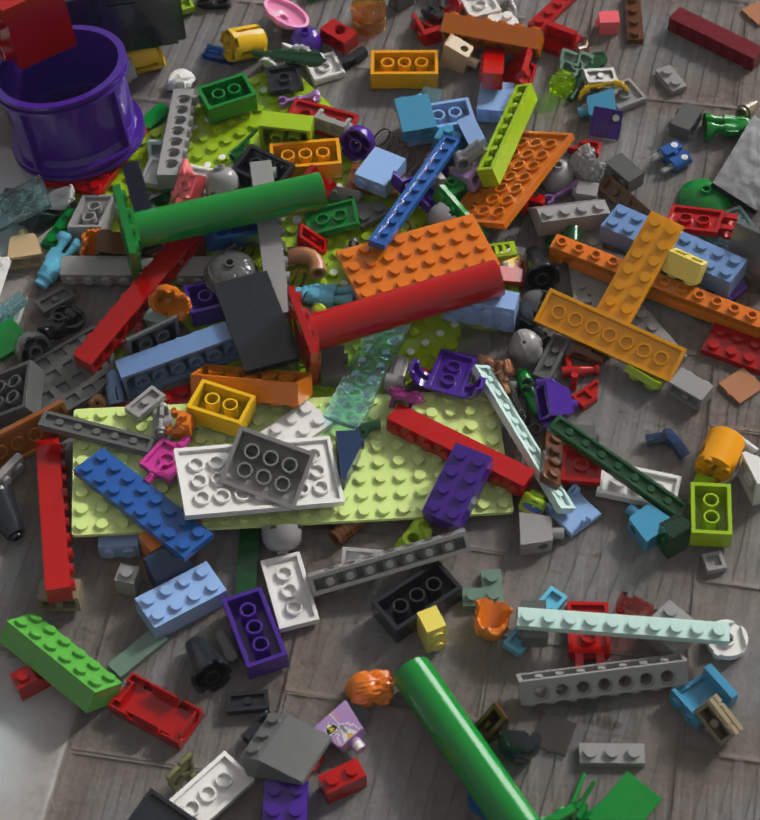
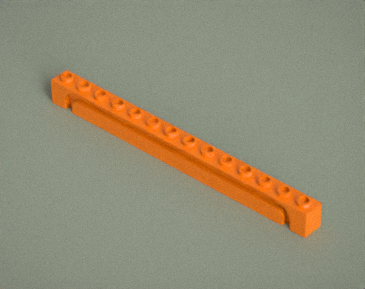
(664, 290)

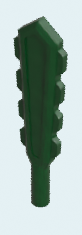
(301, 57)
(598, 61)

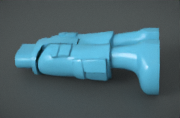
(50, 268)
(326, 294)

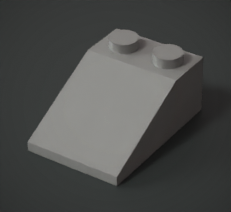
(92, 213)

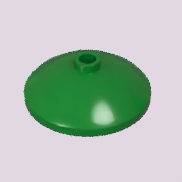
(700, 194)

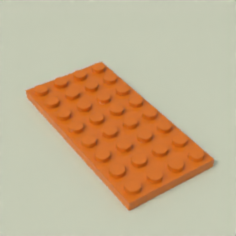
(529, 166)
(415, 256)

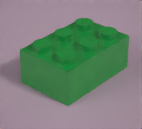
(227, 98)

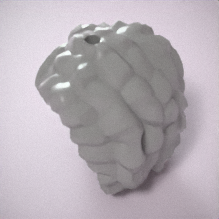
(586, 165)

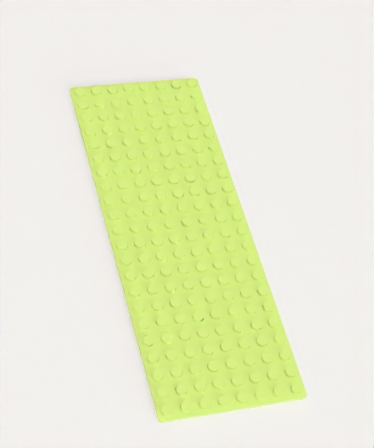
(385, 486)

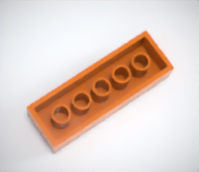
(488, 33)
(268, 386)

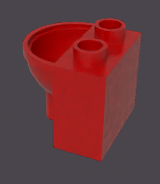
(34, 30)

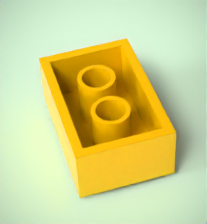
(221, 407)

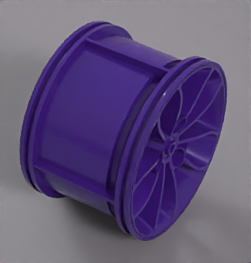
(73, 109)

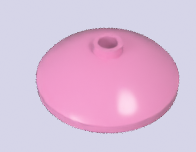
(285, 14)

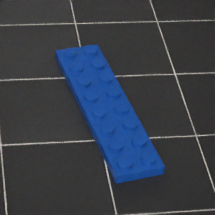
(143, 504)

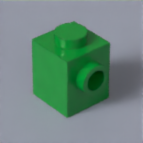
(456, 187)

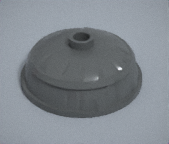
(228, 266)

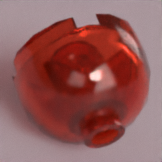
(633, 606)

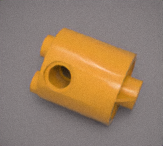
(720, 453)

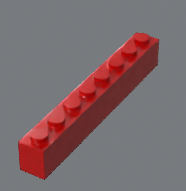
(441, 439)

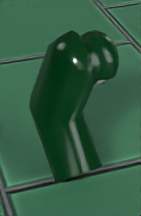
(367, 427)

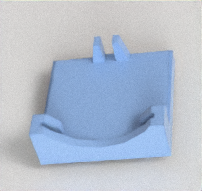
(580, 518)

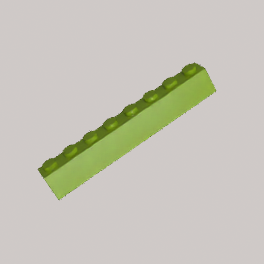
(507, 135)

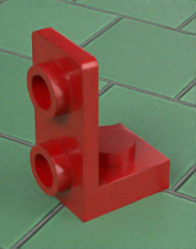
(426, 36)

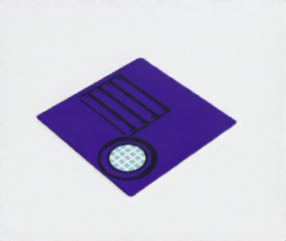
(606, 123)

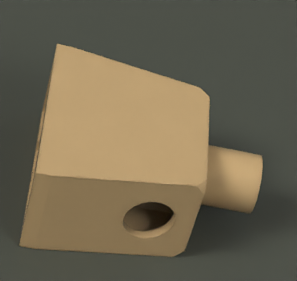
(458, 55)
(24, 250)

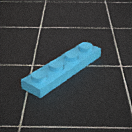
(554, 600)

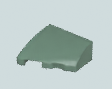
(573, 61)

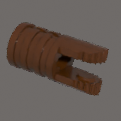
(587, 354)
(344, 532)

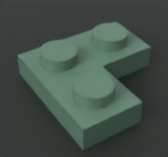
(491, 588)

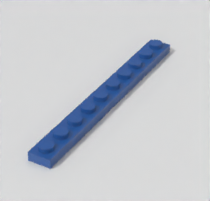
(413, 193)

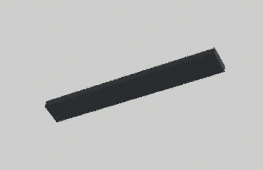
(138, 194)

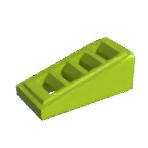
(497, 247)

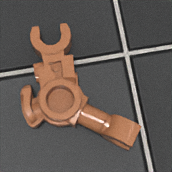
(500, 369)

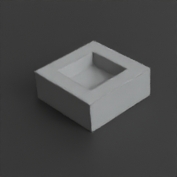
(713, 562)

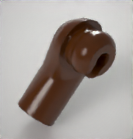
(584, 46)

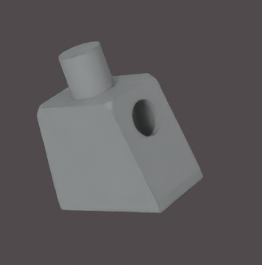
(537, 533)

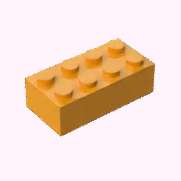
(404, 69)
(320, 152)

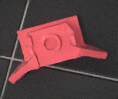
(187, 185)

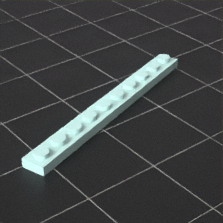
(520, 435)
(623, 626)

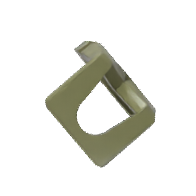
(184, 767)

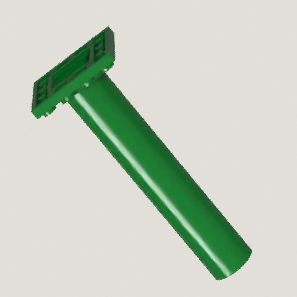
(214, 213)
(464, 745)

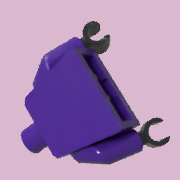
(550, 401)

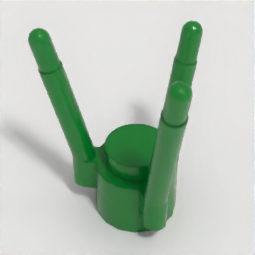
(237, 151)
(580, 805)

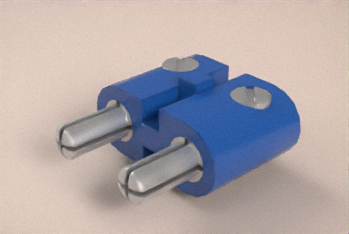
(673, 156)

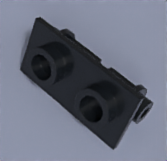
(523, 323)

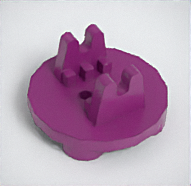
(399, 393)

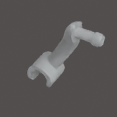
(514, 10)

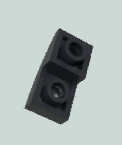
(214, 4)

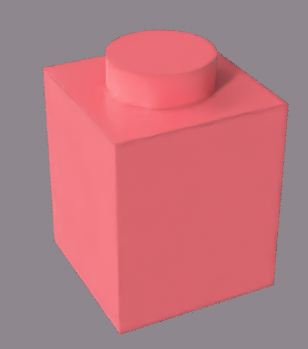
(607, 22)

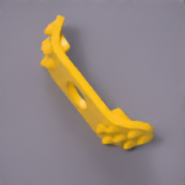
(616, 83)

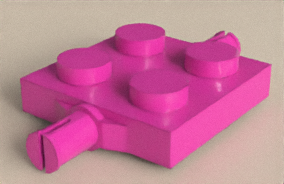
(160, 460)

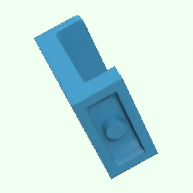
(415, 117)
(699, 690)

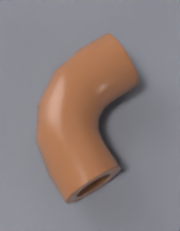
(310, 258)

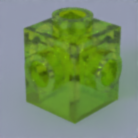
(562, 83)

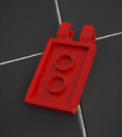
(704, 221)
(588, 647)

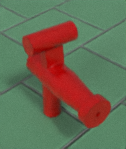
(574, 372)

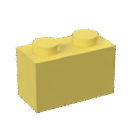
(685, 267)
(431, 629)

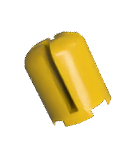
(241, 40)
(147, 59)

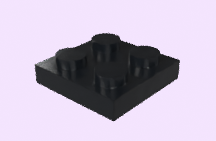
(284, 79)

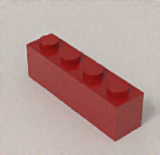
(492, 68)

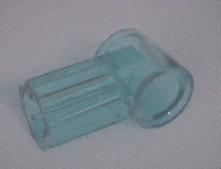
(12, 306)

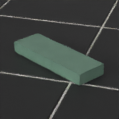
(136, 654)

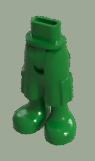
(728, 125)

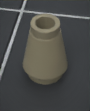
(747, 109)

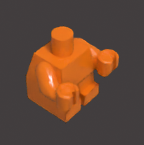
(184, 425)

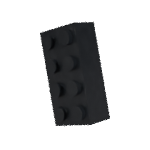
(426, 588)

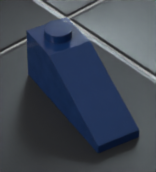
(348, 453)

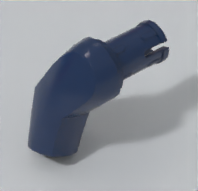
(670, 439)

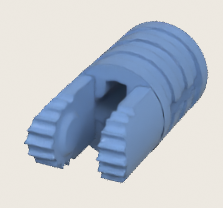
(114, 388)

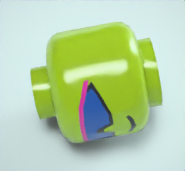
(533, 502)

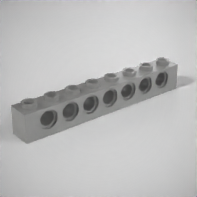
(176, 136)
(389, 562)
(592, 674)

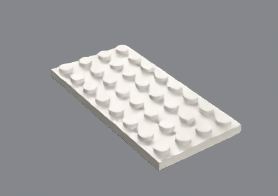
(204, 497)

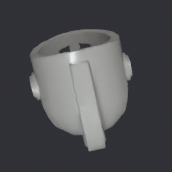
(526, 348)

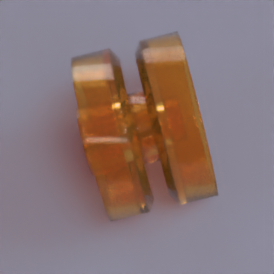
(368, 16)

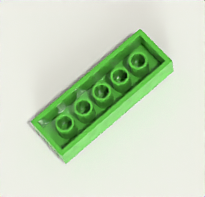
(60, 662)

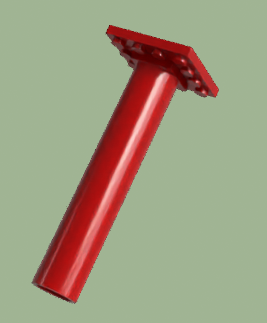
(388, 310)

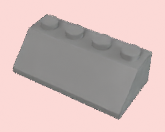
(556, 217)

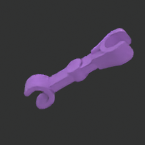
(313, 96)
(562, 193)

